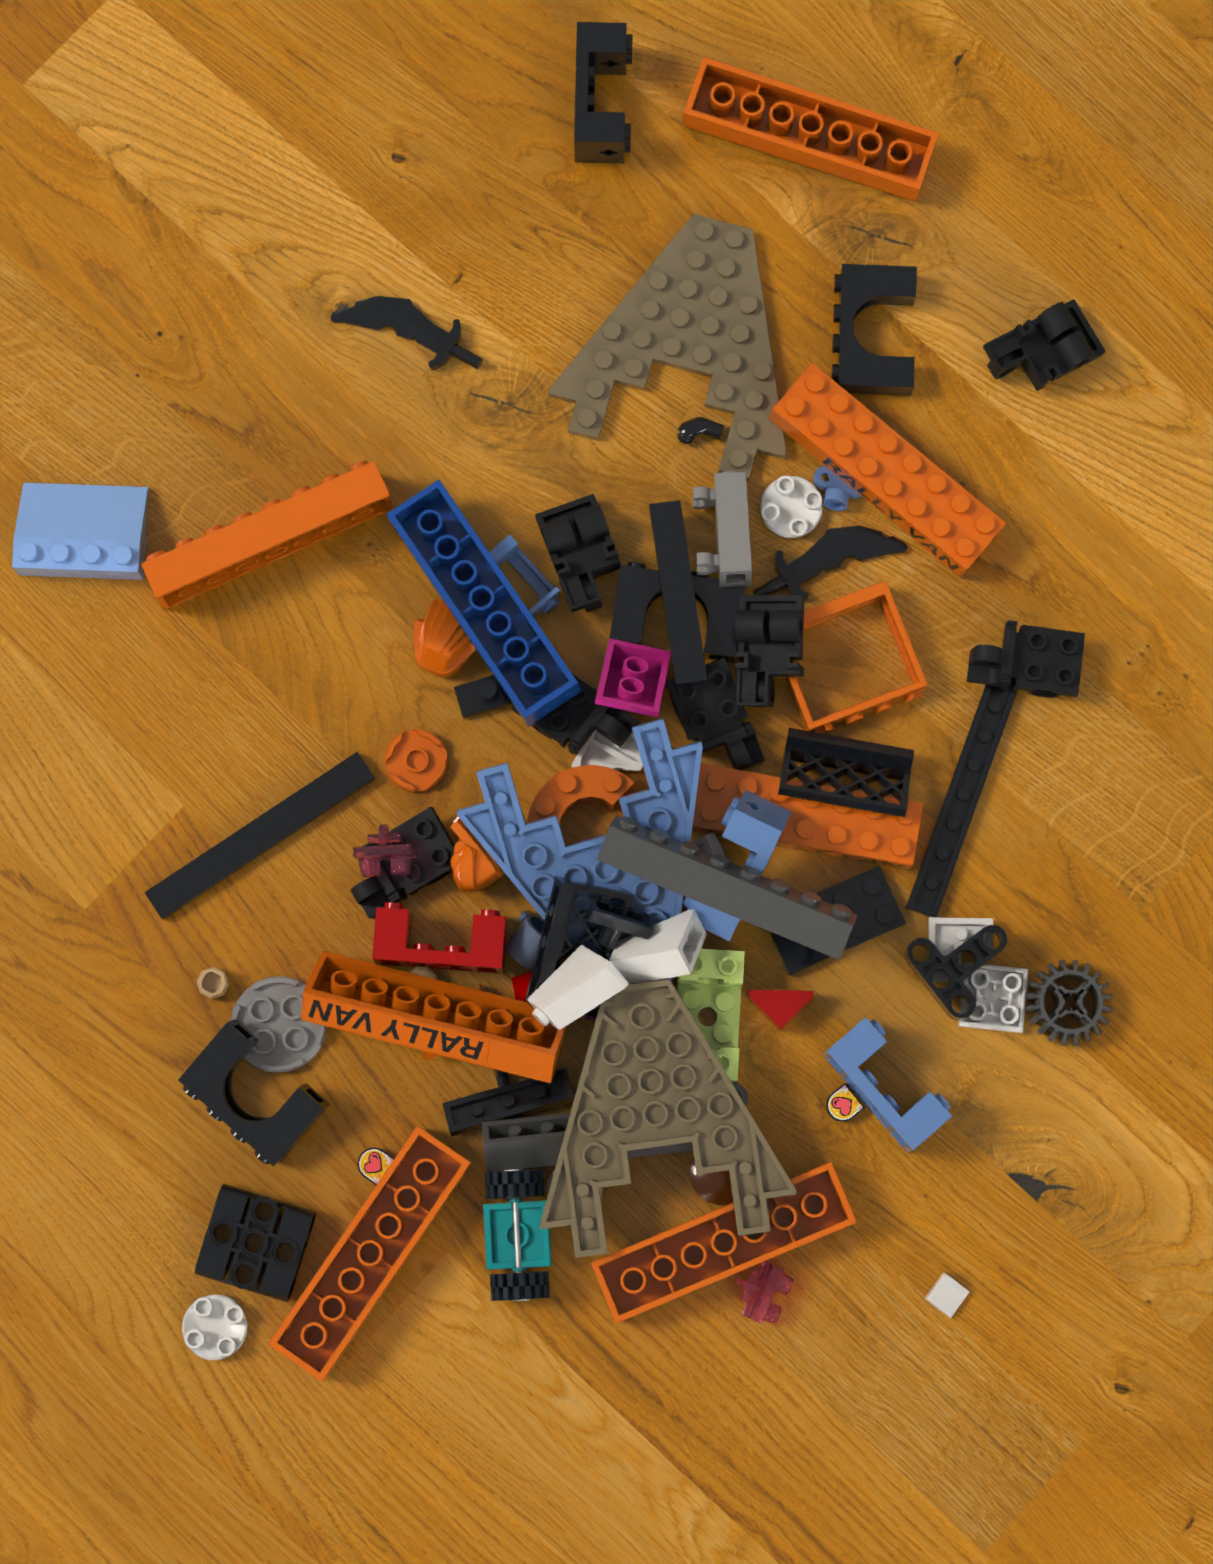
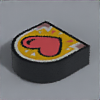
(843, 1104)
(373, 1164)

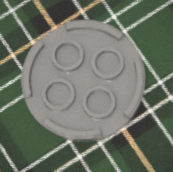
(273, 1015)

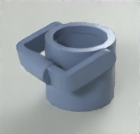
(525, 940)

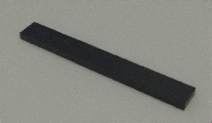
(961, 800)
(259, 835)

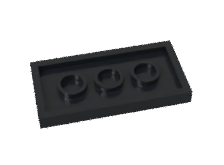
(867, 897)

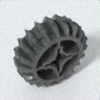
(1080, 1012)

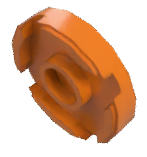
(416, 760)

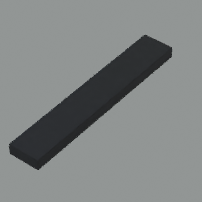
(678, 593)

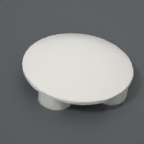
(791, 506)
(214, 1327)

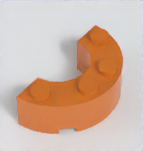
(577, 787)

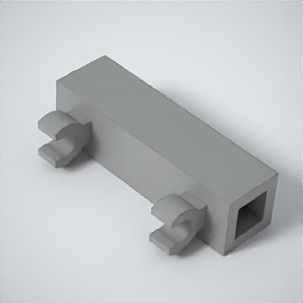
(732, 529)

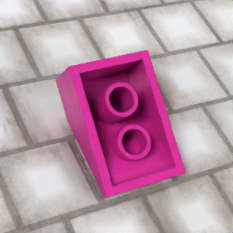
(633, 677)

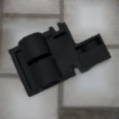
(1046, 345)
(579, 549)
(768, 641)
(1035, 660)
(712, 716)
(581, 717)
(432, 863)

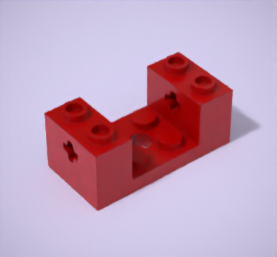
(393, 940)

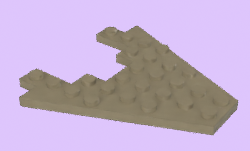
(694, 313)
(655, 1086)

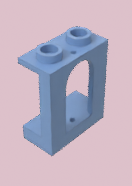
(547, 594)

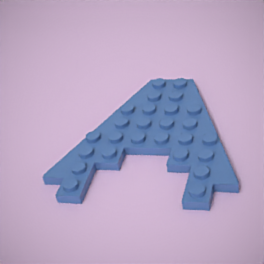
(537, 850)

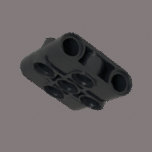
(231, 1210)

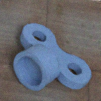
(836, 492)

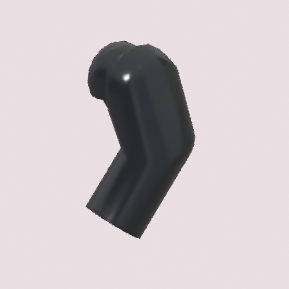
(699, 426)

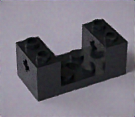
(600, 51)

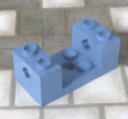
(755, 826)
(917, 1121)

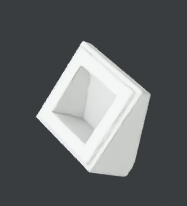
(946, 1295)

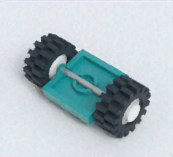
(515, 1235)

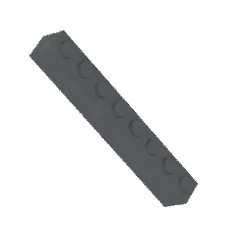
(727, 886)
(537, 1143)

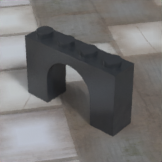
(858, 289)
(641, 587)
(211, 1082)

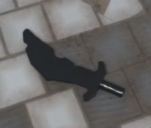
(408, 324)
(828, 554)

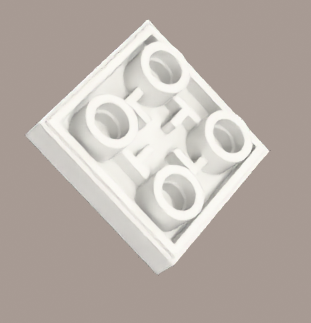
(998, 998)

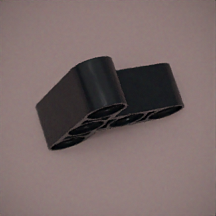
(952, 969)

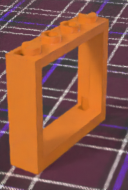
(841, 606)

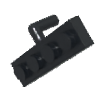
(507, 1101)

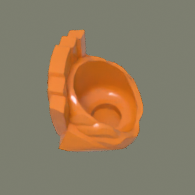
(440, 642)
(471, 863)

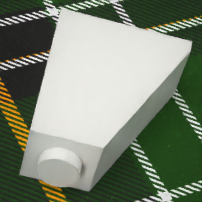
(667, 952)
(576, 988)

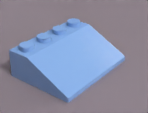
(81, 531)

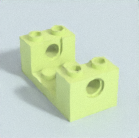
(717, 986)

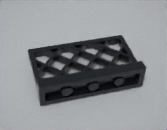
(848, 758)
(556, 925)

